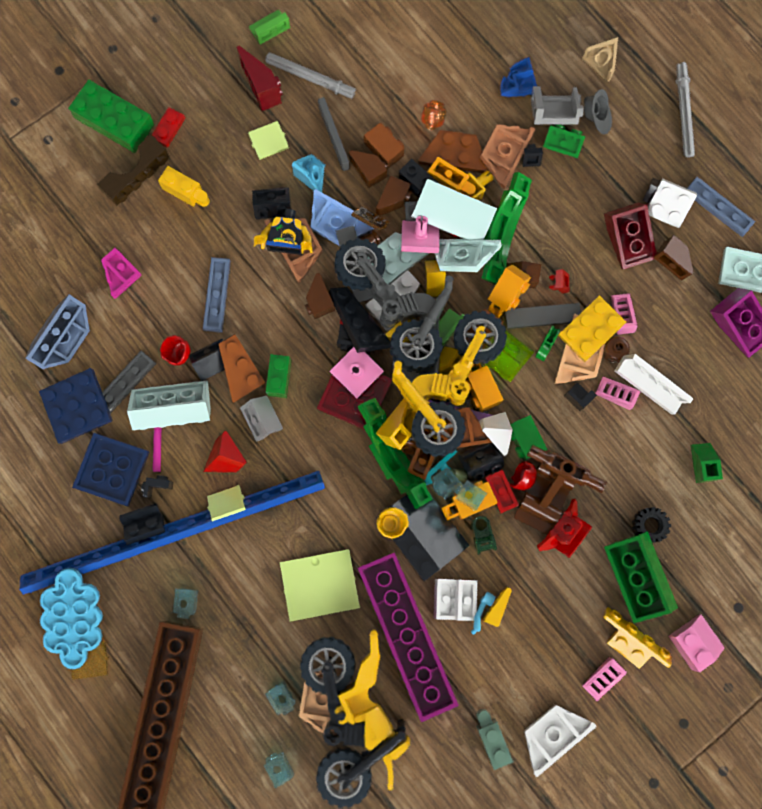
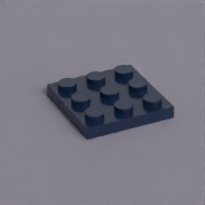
(75, 406)
(111, 469)

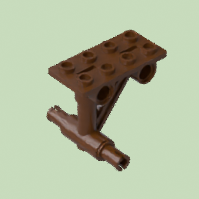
(555, 479)

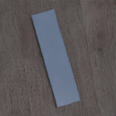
(721, 207)
(216, 294)

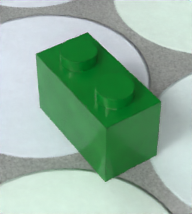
(278, 376)
(525, 435)

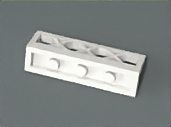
(652, 383)

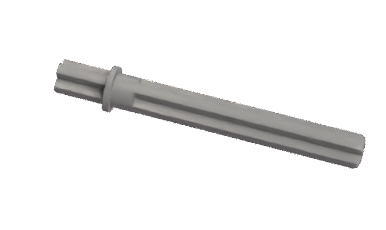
(310, 75)
(685, 109)

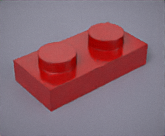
(168, 126)
(502, 491)

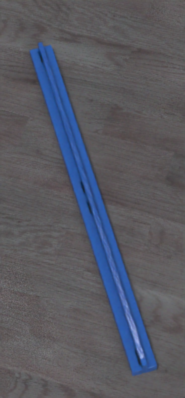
(173, 532)

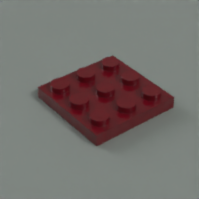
(343, 405)

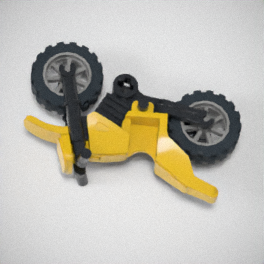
(353, 719)

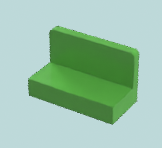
(270, 26)
(448, 325)

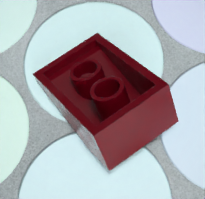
(261, 79)
(631, 234)

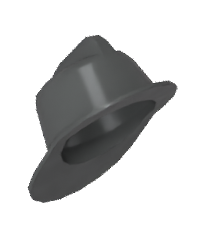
(598, 111)

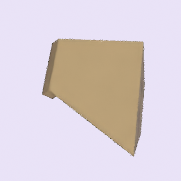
(602, 58)

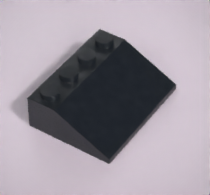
(429, 538)

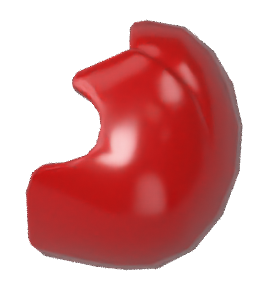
(175, 350)
(524, 476)

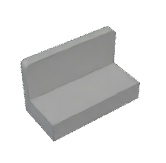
(261, 417)

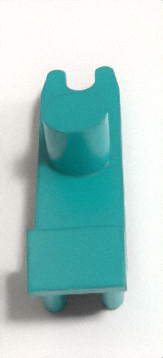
(441, 465)

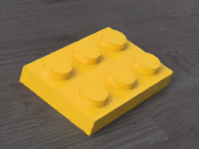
(592, 328)

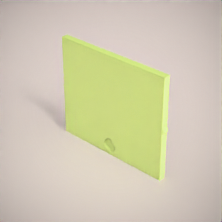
(319, 585)

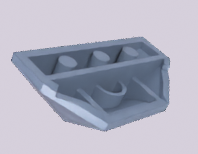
(60, 334)

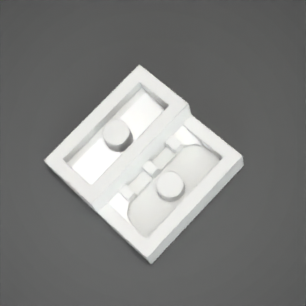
(455, 599)

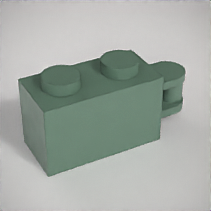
(493, 740)

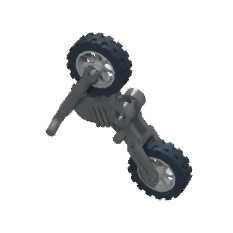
(395, 306)

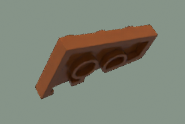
(239, 368)

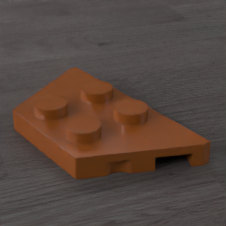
(456, 148)
(473, 434)

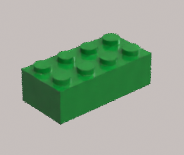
(111, 116)
(641, 577)

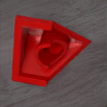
(224, 456)

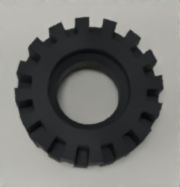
(659, 516)

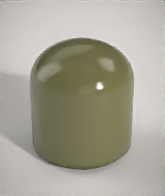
(460, 474)

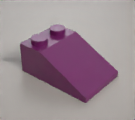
(741, 320)

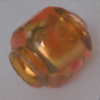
(433, 114)

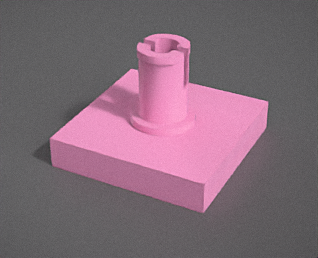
(419, 236)
(356, 372)

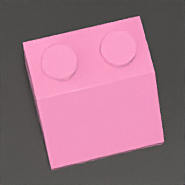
(697, 643)

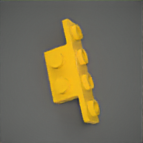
(633, 643)

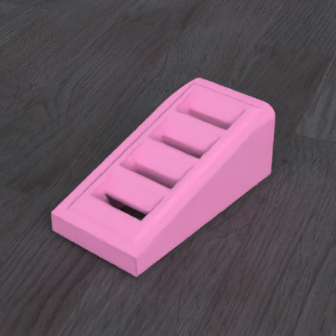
(631, 324)
(620, 387)
(608, 683)

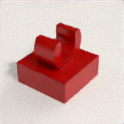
(562, 281)

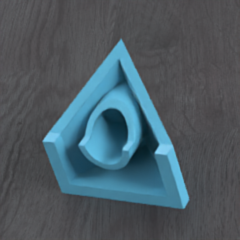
(309, 171)

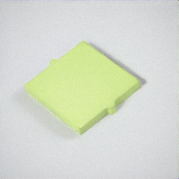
(268, 140)
(226, 503)

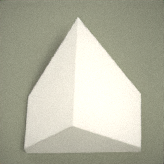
(498, 431)

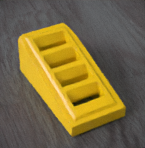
(497, 609)

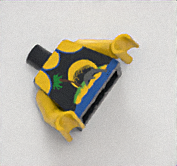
(285, 235)

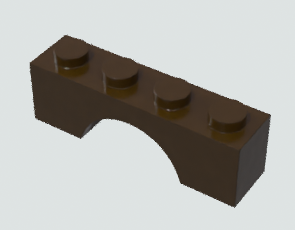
(119, 186)

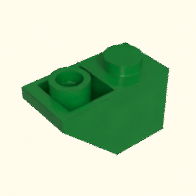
(706, 463)

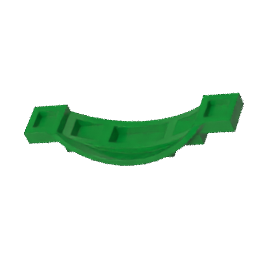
(504, 225)
(392, 460)

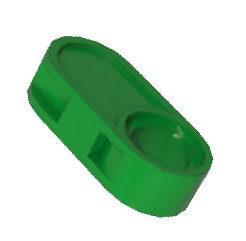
(547, 343)

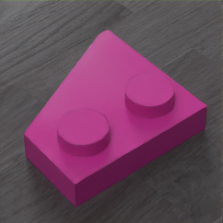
(119, 272)

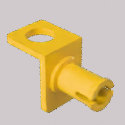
(479, 183)

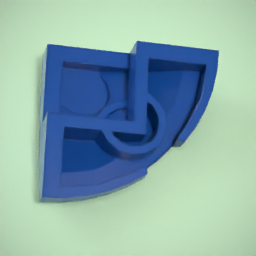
(519, 81)

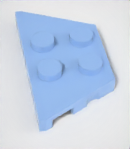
(331, 215)

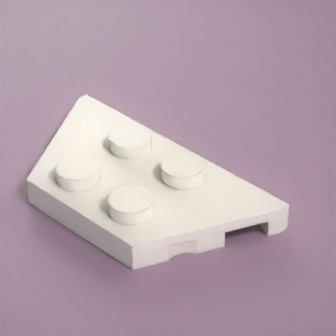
(553, 736)

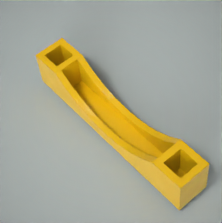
(398, 426)

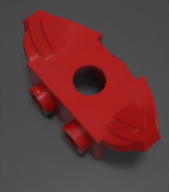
(567, 532)

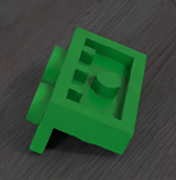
(564, 141)

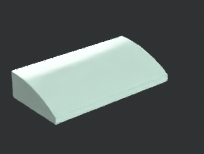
(454, 211)

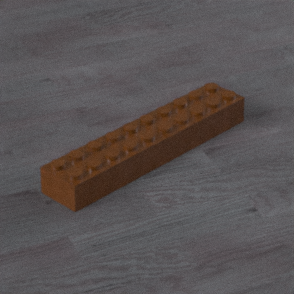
(161, 717)

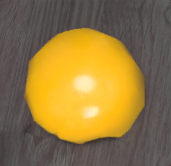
(392, 522)

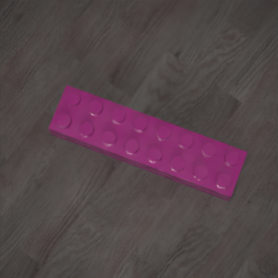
(408, 637)

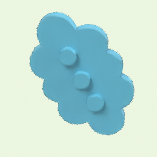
(71, 618)

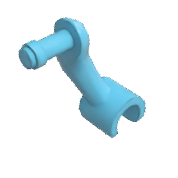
(487, 599)

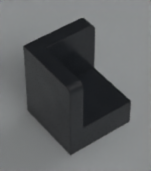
(579, 396)

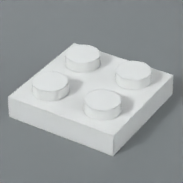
(671, 203)

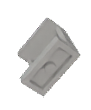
(556, 108)

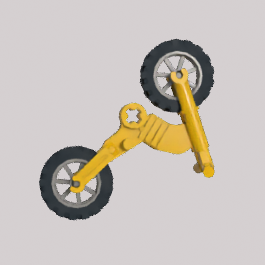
(446, 386)

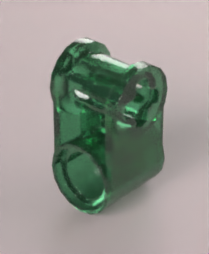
(483, 536)

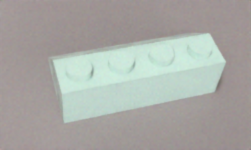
(169, 405)

